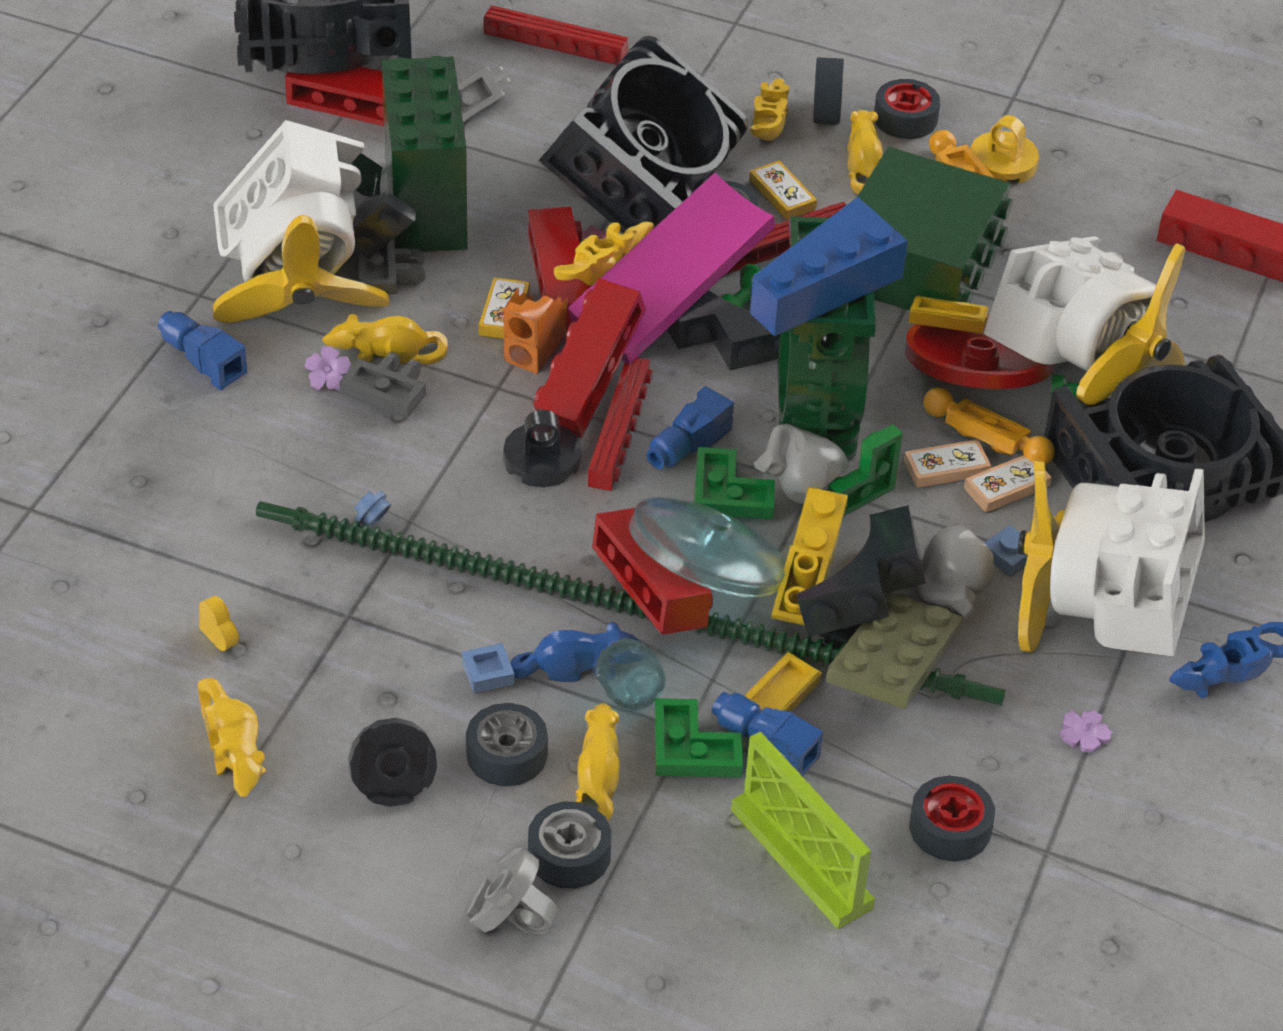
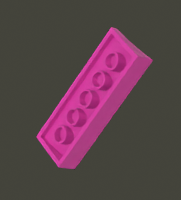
(685, 257)

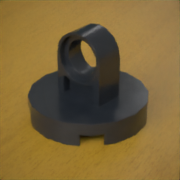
(542, 450)
(392, 761)

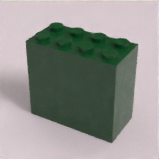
(426, 151)
(949, 223)

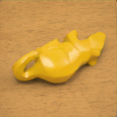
(770, 110)
(863, 147)
(598, 256)
(387, 335)
(231, 735)
(599, 760)

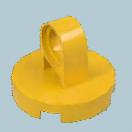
(1007, 153)

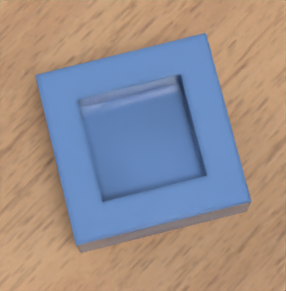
(1005, 551)
(488, 668)

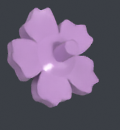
(327, 368)
(1085, 731)

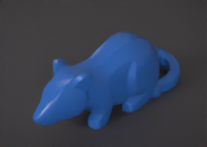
(567, 653)
(1238, 660)

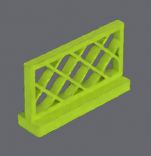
(804, 834)

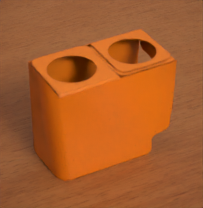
(533, 330)

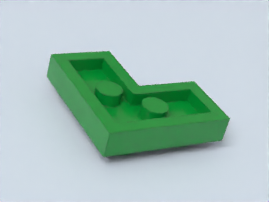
(876, 469)
(722, 490)
(691, 753)

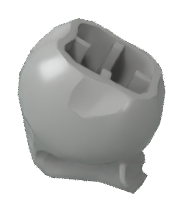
(801, 461)
(955, 569)

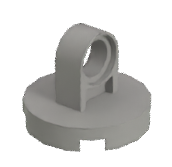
(513, 897)

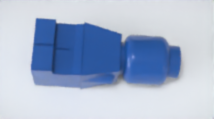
(205, 347)
(696, 426)
(788, 733)

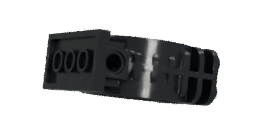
(320, 33)
(646, 137)
(1171, 425)

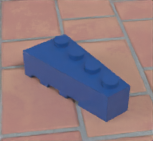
(828, 268)

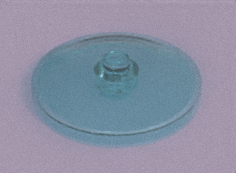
(707, 547)

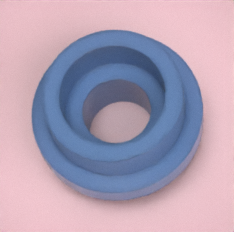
(372, 508)

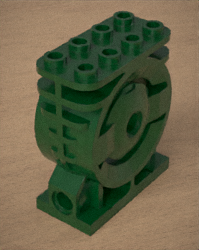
(826, 364)

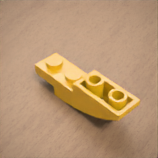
(811, 552)

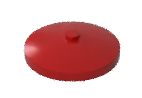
(971, 359)

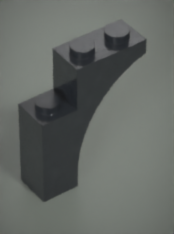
(377, 215)
(732, 329)
(859, 589)

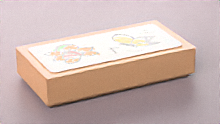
(946, 463)
(1003, 484)

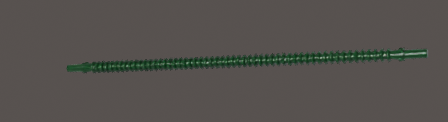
(304, 520)

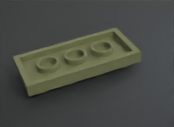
(895, 653)

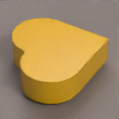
(216, 623)

